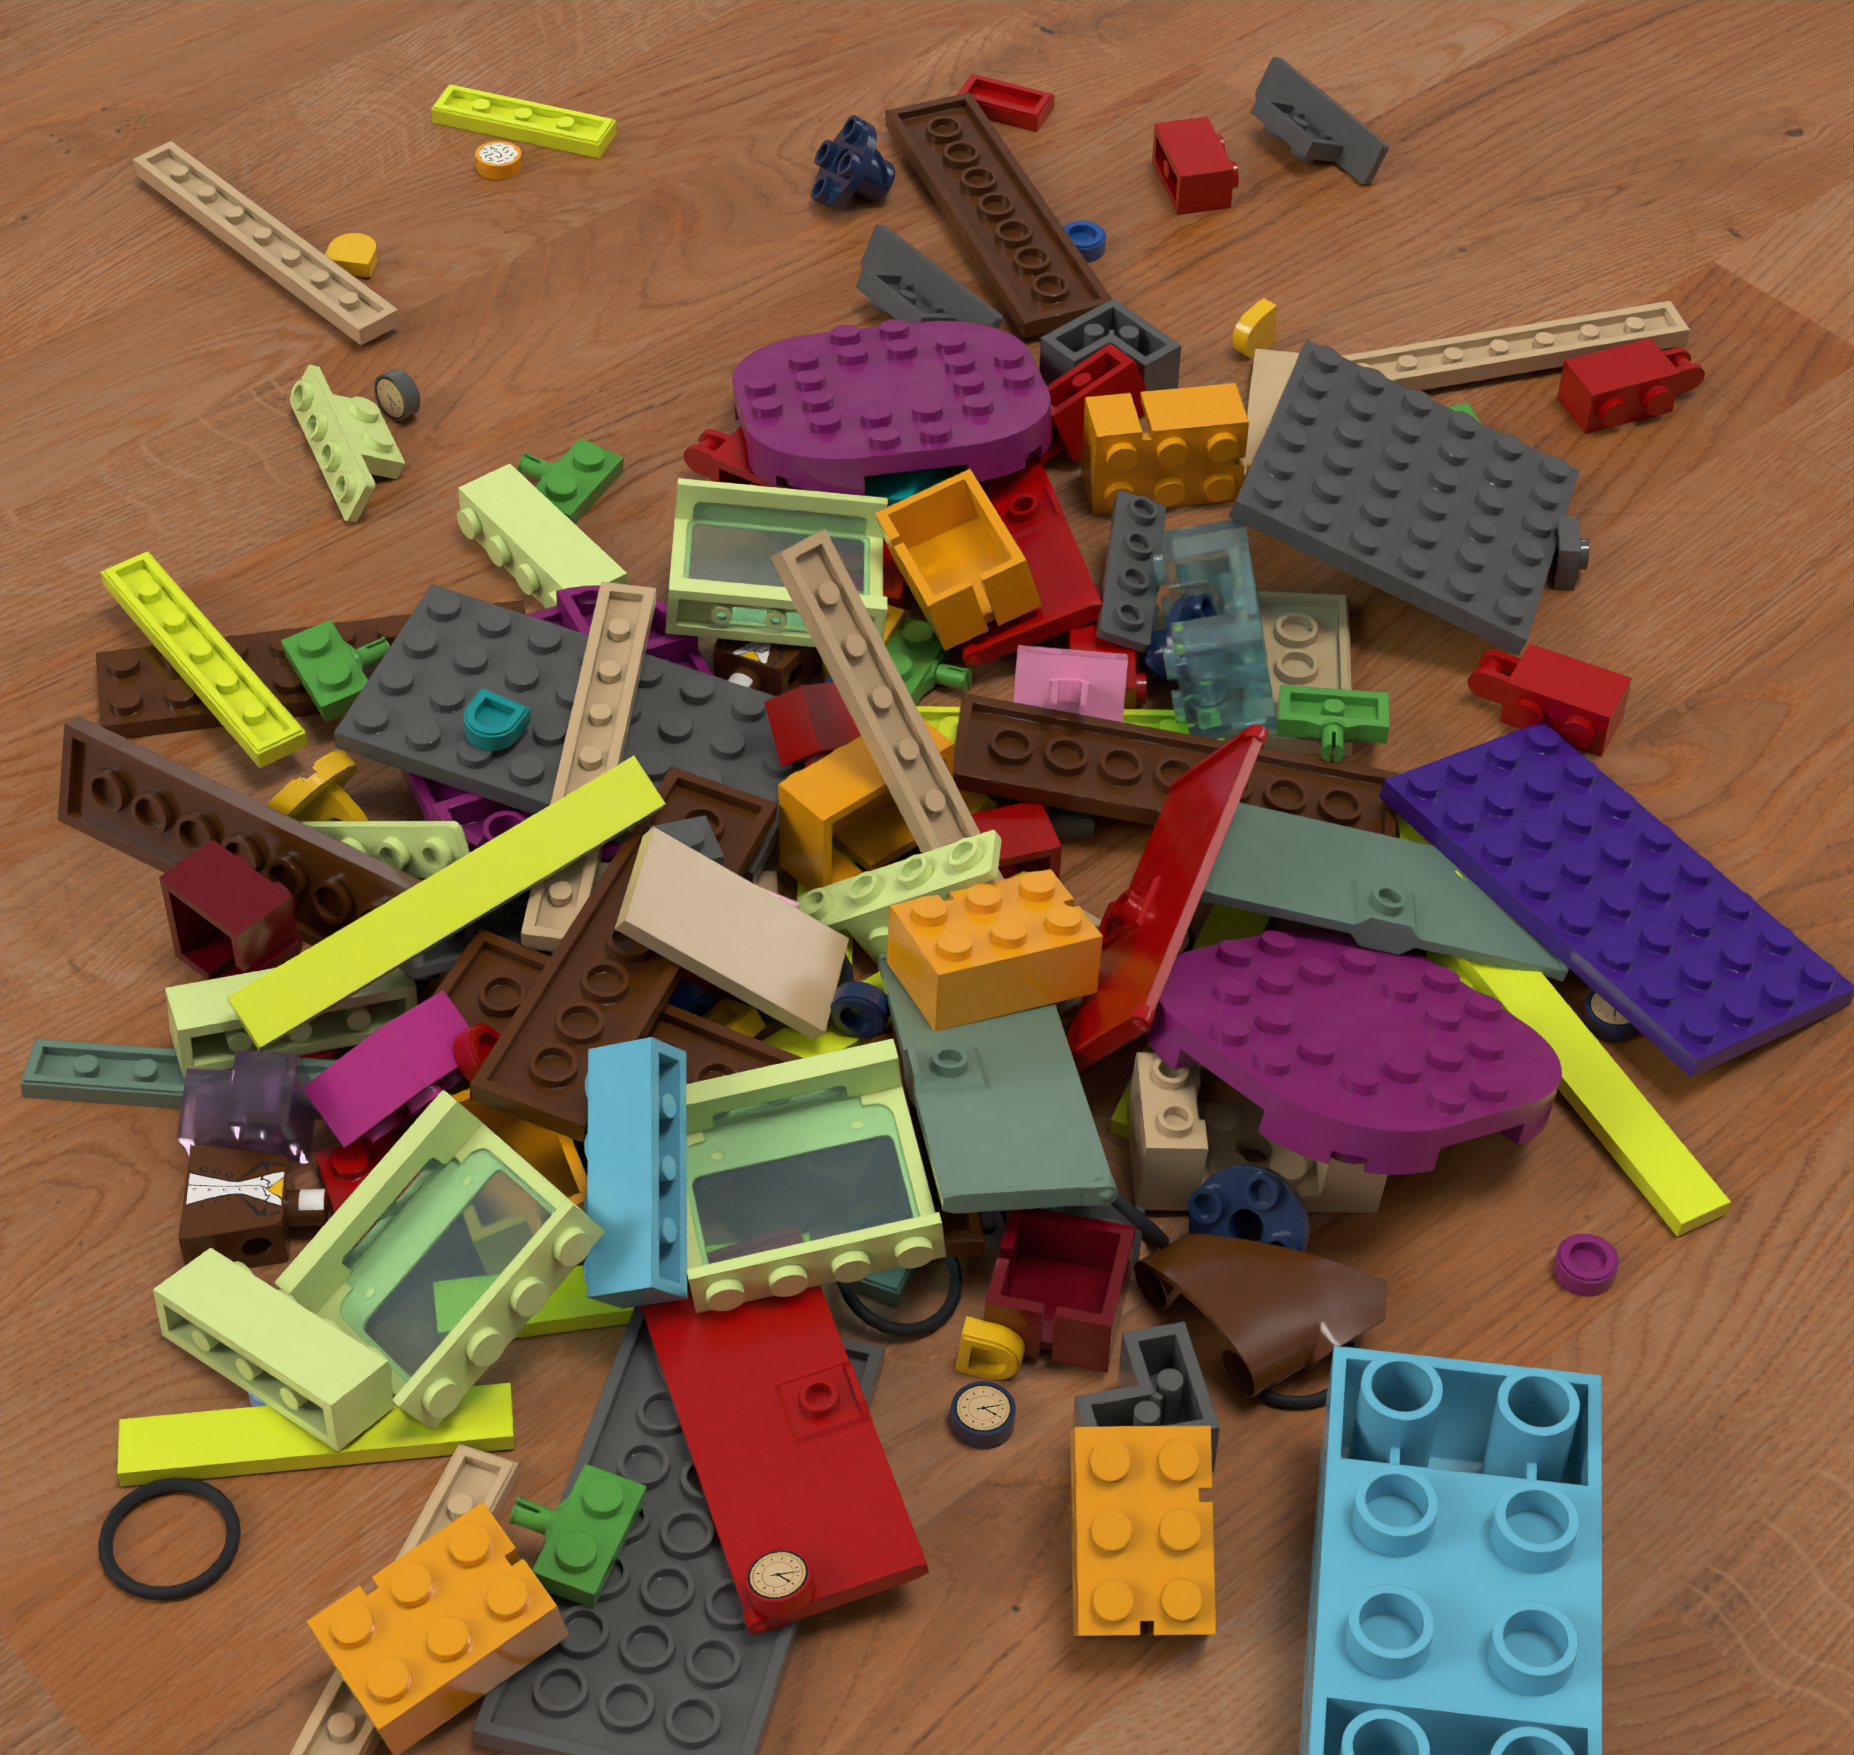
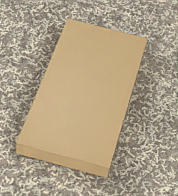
(1307, 648)
(732, 933)

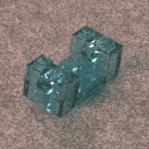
(1222, 656)

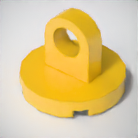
(322, 794)

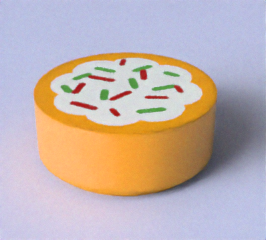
(498, 160)

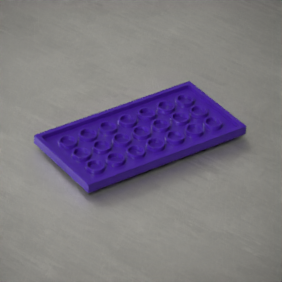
(1618, 897)

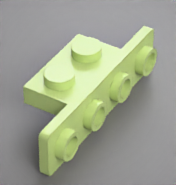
(346, 440)
(410, 846)
(864, 900)

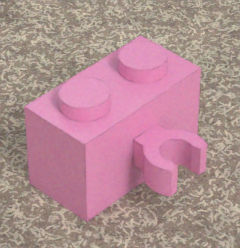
(1072, 681)

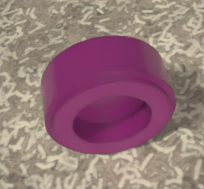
(1586, 1265)

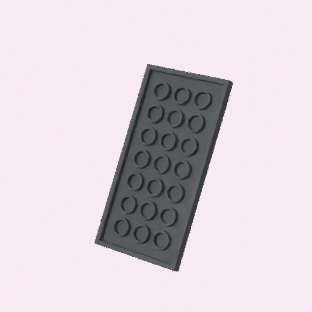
(460, 644)
(667, 1644)

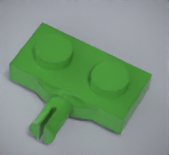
(576, 478)
(922, 660)
(331, 667)
(1333, 716)
(582, 1533)

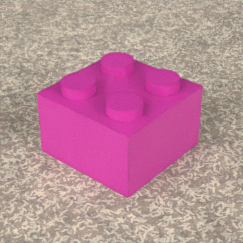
(391, 1073)

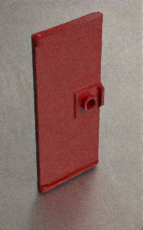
(1062, 580)
(1152, 916)
(785, 1446)

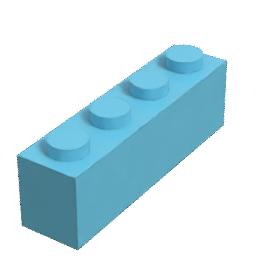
(637, 1173)

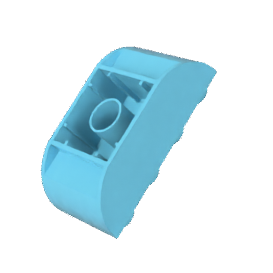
(1455, 1561)

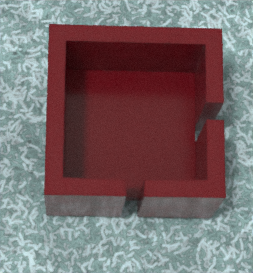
(228, 914)
(1062, 1284)

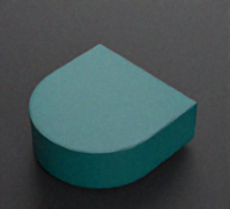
(494, 721)

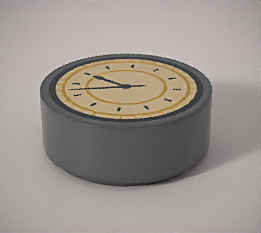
(397, 395)

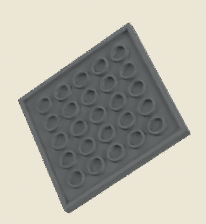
(1408, 496)

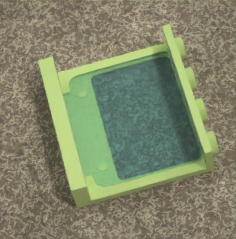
(723, 566)
(804, 1178)
(441, 1256)

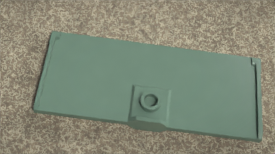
(1368, 885)
(1000, 1109)

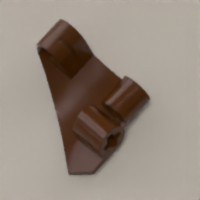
(1266, 1301)

